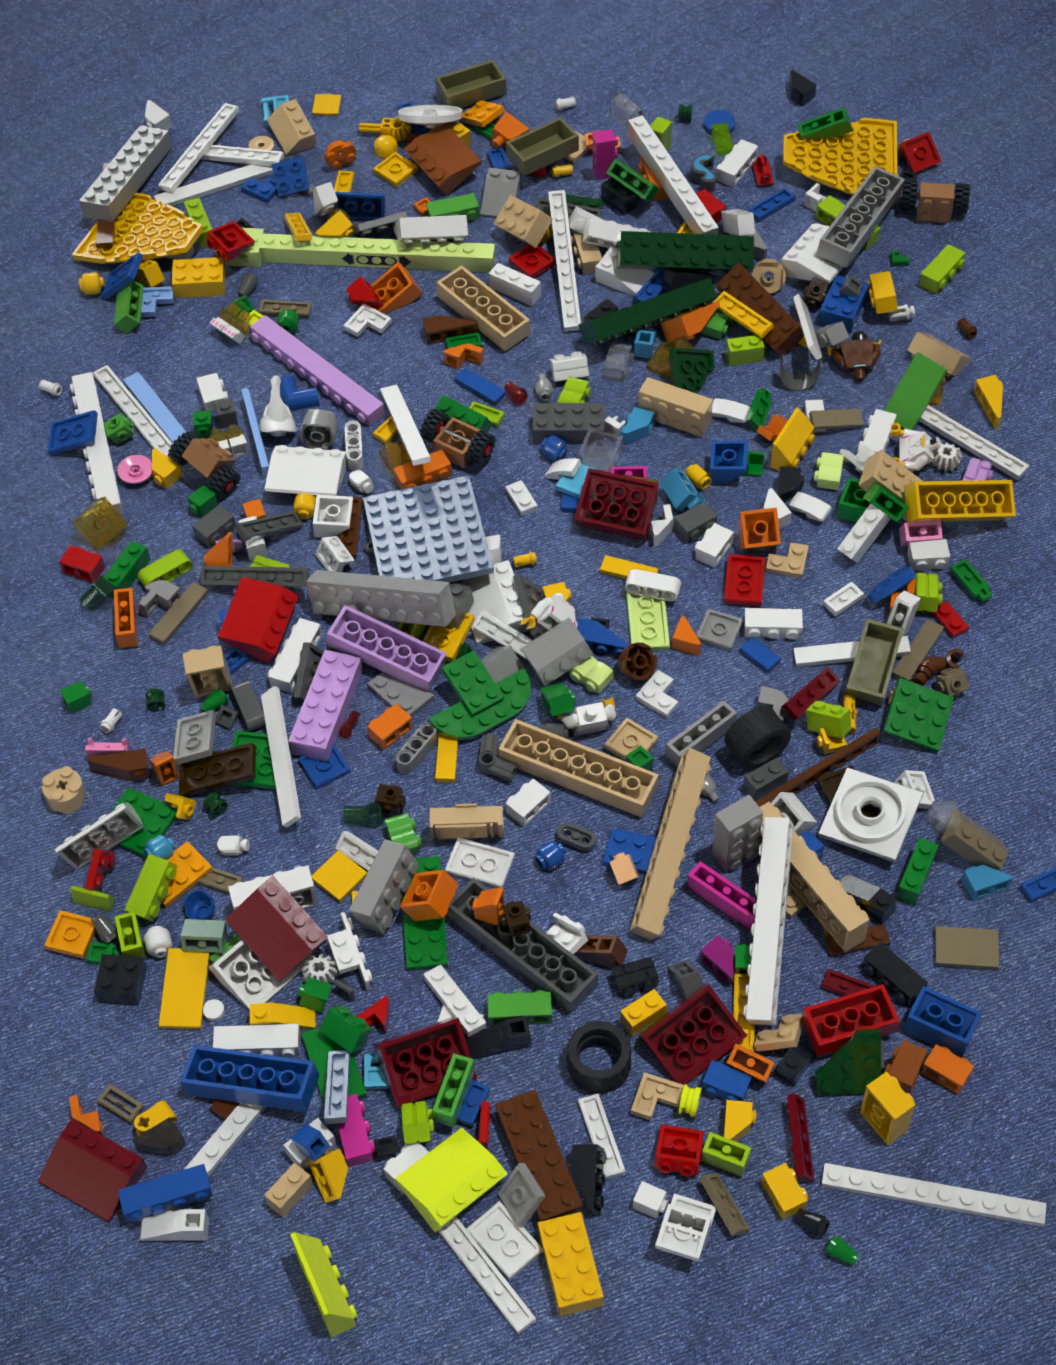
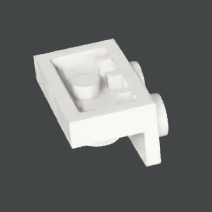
(333, 554)
(918, 781)
(567, 933)

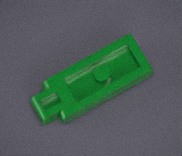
(759, 409)
(971, 580)

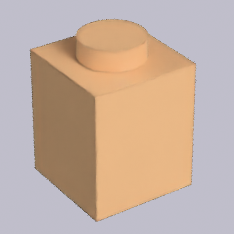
(624, 868)

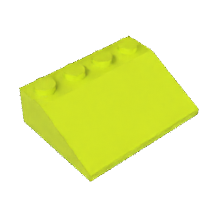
(450, 1178)
(324, 1283)

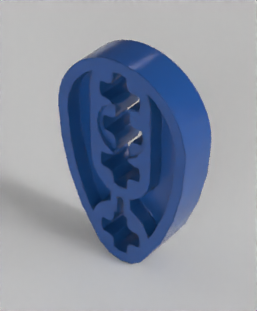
(891, 583)

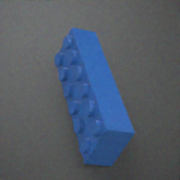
(250, 1078)

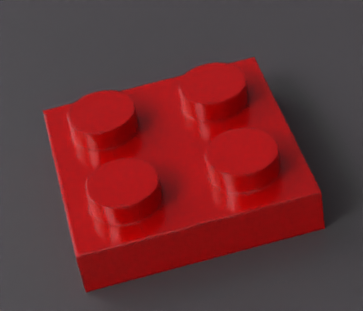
(920, 152)
(532, 261)

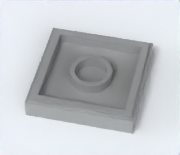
(719, 630)
(521, 1195)

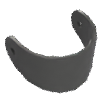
(799, 382)

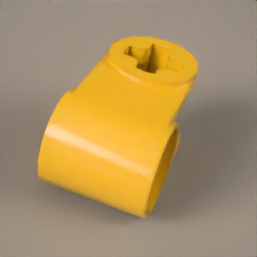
(153, 1116)

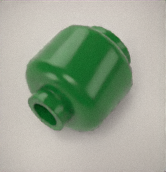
(288, 320)

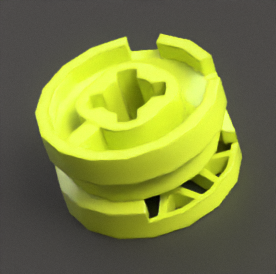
(690, 1100)

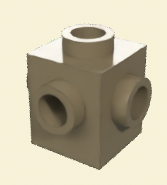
(952, 682)

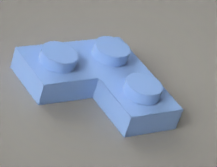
(154, 296)

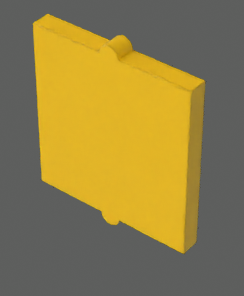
(326, 105)

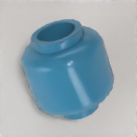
(159, 847)

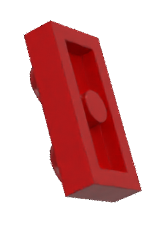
(949, 618)

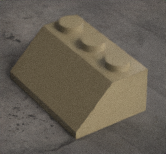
(974, 842)

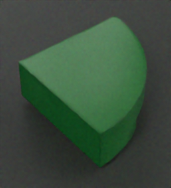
(898, 259)

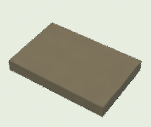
(966, 948)

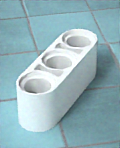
(354, 445)
(653, 585)

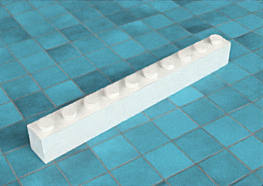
(670, 177)
(98, 453)
(769, 921)

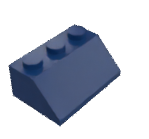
(361, 205)
(942, 1021)

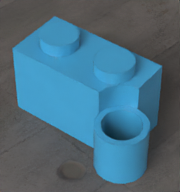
(680, 490)

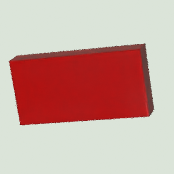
(484, 1124)

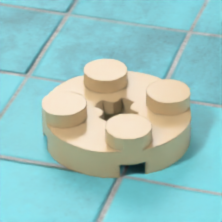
(775, 268)

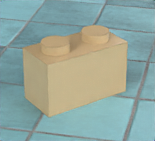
(288, 1190)

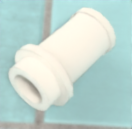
(561, 104)
(53, 388)
(108, 724)

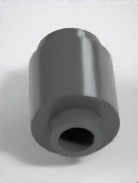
(558, 729)

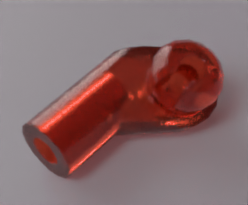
(347, 727)

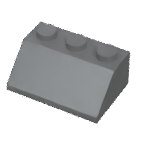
(557, 651)

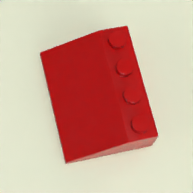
(258, 618)

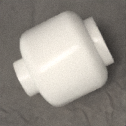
(157, 941)

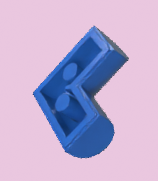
(297, 399)

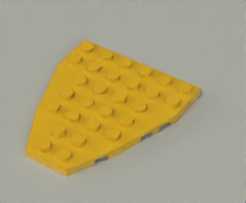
(845, 159)
(143, 228)

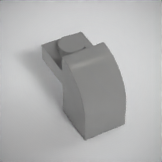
(159, 593)
(775, 699)

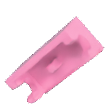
(98, 749)

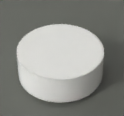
(213, 1010)

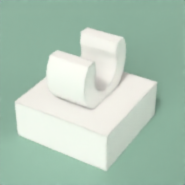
(613, 426)

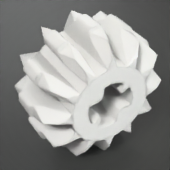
(947, 457)
(320, 969)

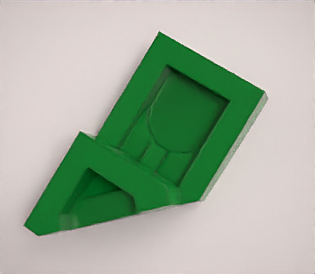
(97, 949)

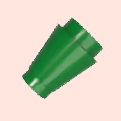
(214, 700)
(841, 1250)

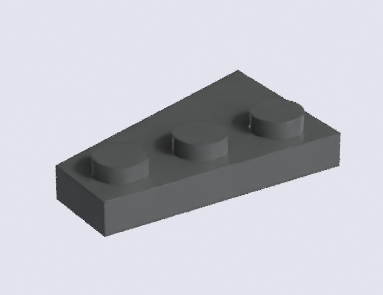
(309, 661)

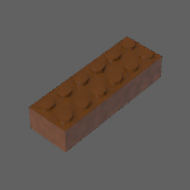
(751, 293)
(534, 1144)

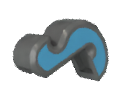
(701, 172)

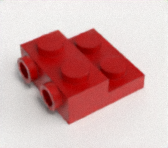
(228, 241)
(679, 1150)

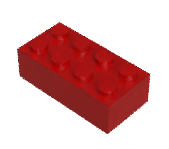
(836, 1020)

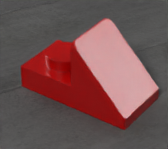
(377, 1013)

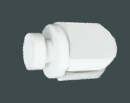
(902, 313)
(361, 481)
(232, 845)

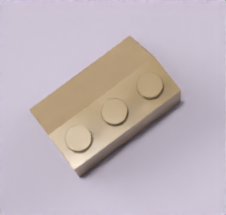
(292, 128)
(939, 352)

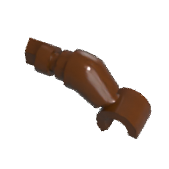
(933, 665)

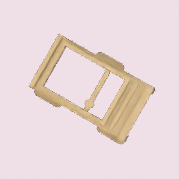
(466, 822)

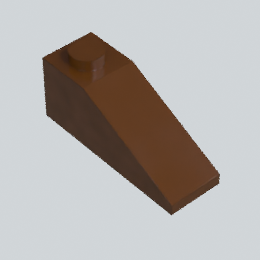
(441, 327)
(125, 765)
(603, 951)

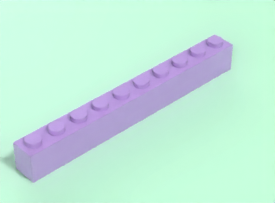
(317, 371)

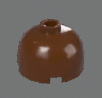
(637, 661)

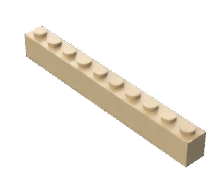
(670, 845)

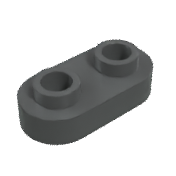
(577, 837)

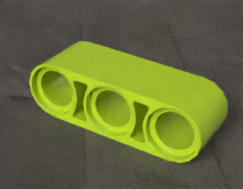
(166, 568)

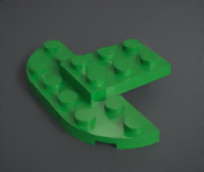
(482, 701)

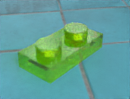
(722, 138)

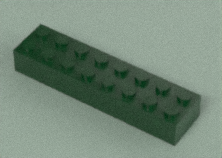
(684, 251)
(647, 312)

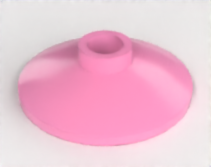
(135, 469)

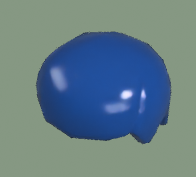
(199, 905)

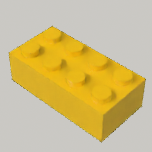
(570, 1264)

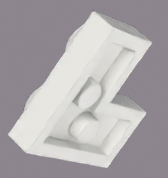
(365, 317)
(654, 694)

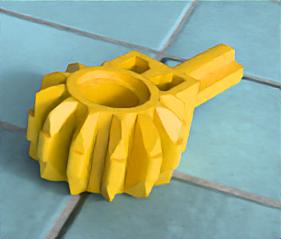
(389, 126)

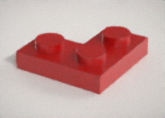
(101, 861)

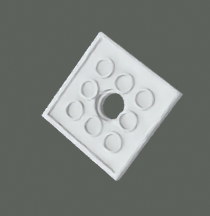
(877, 835)

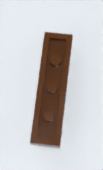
(351, 536)

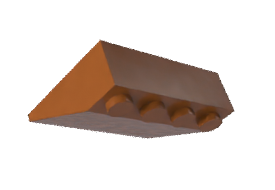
(443, 157)

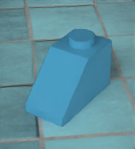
(985, 881)

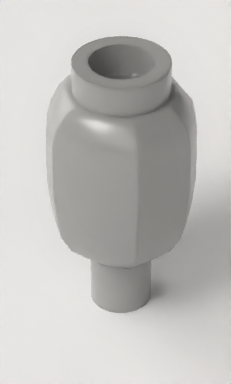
(543, 388)
(710, 789)

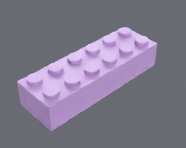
(386, 648)
(325, 705)

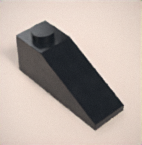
(678, 278)
(870, 898)

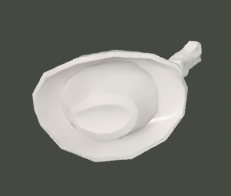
(277, 416)

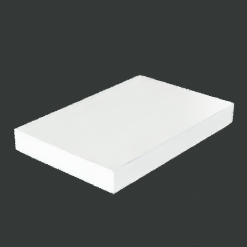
(481, 862)
(503, 1241)

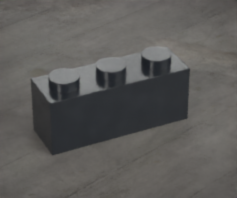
(894, 974)

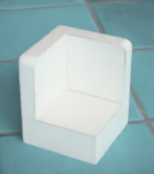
(813, 198)

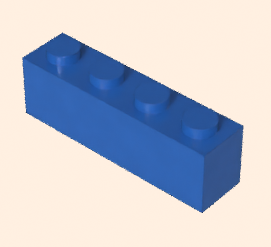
(165, 1193)

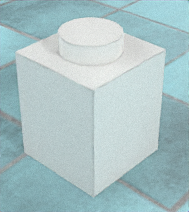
(650, 1200)

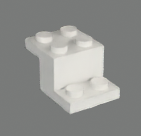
(685, 1227)

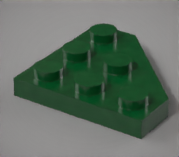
(690, 367)
(851, 1065)

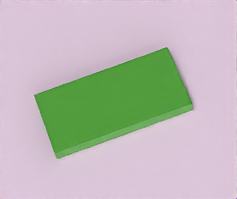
(915, 390)

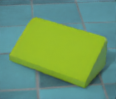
(92, 898)

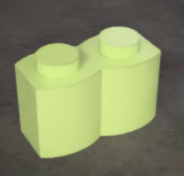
(829, 471)
(592, 674)

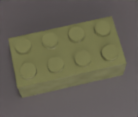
(471, 85)
(542, 146)
(874, 661)

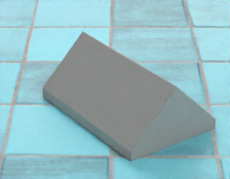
(502, 663)

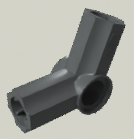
(497, 766)

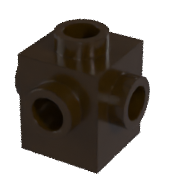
(815, 292)
(390, 799)
(516, 918)

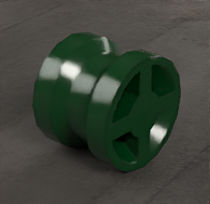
(685, 112)
(155, 700)
(215, 804)

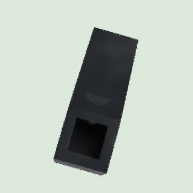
(500, 1037)
(588, 1167)

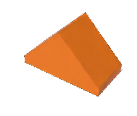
(685, 638)

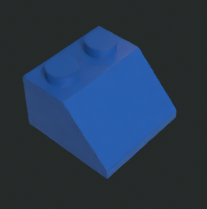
(728, 460)

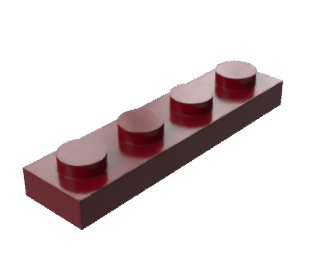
(810, 693)
(800, 1138)

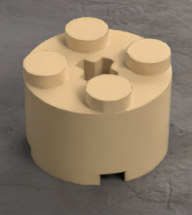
(64, 790)

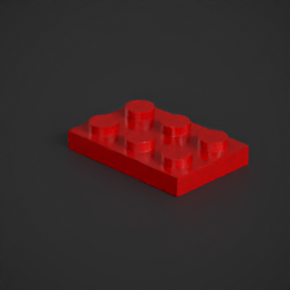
(744, 580)

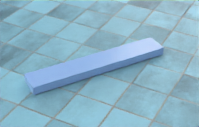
(154, 406)
(255, 432)

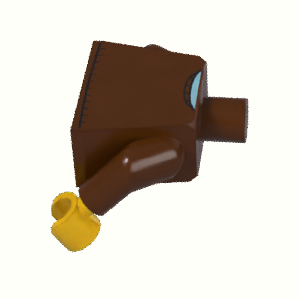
(856, 356)

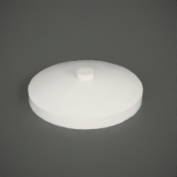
(430, 114)

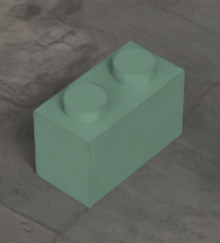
(204, 936)

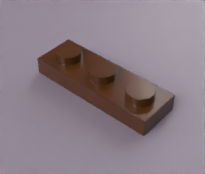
(873, 937)

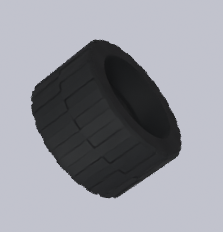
(757, 737)
(599, 1080)

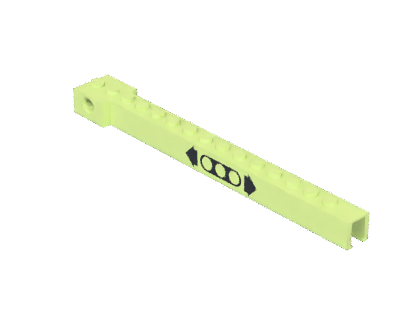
(365, 253)

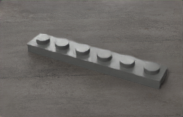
(274, 575)

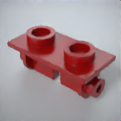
(763, 171)

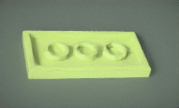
(648, 621)

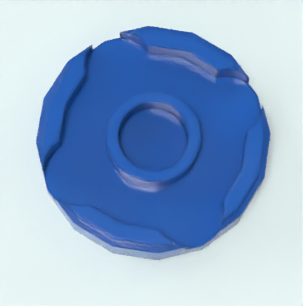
(718, 117)

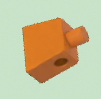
(506, 130)

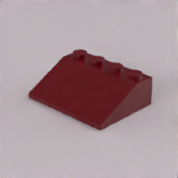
(616, 504)
(276, 928)
(693, 1035)
(419, 1059)
(91, 1170)

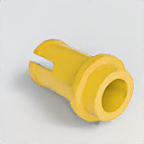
(562, 170)
(525, 559)

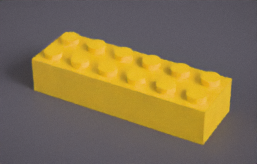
(959, 500)

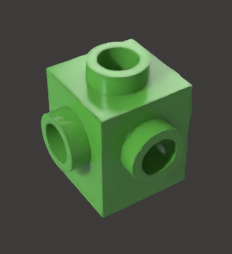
(119, 428)

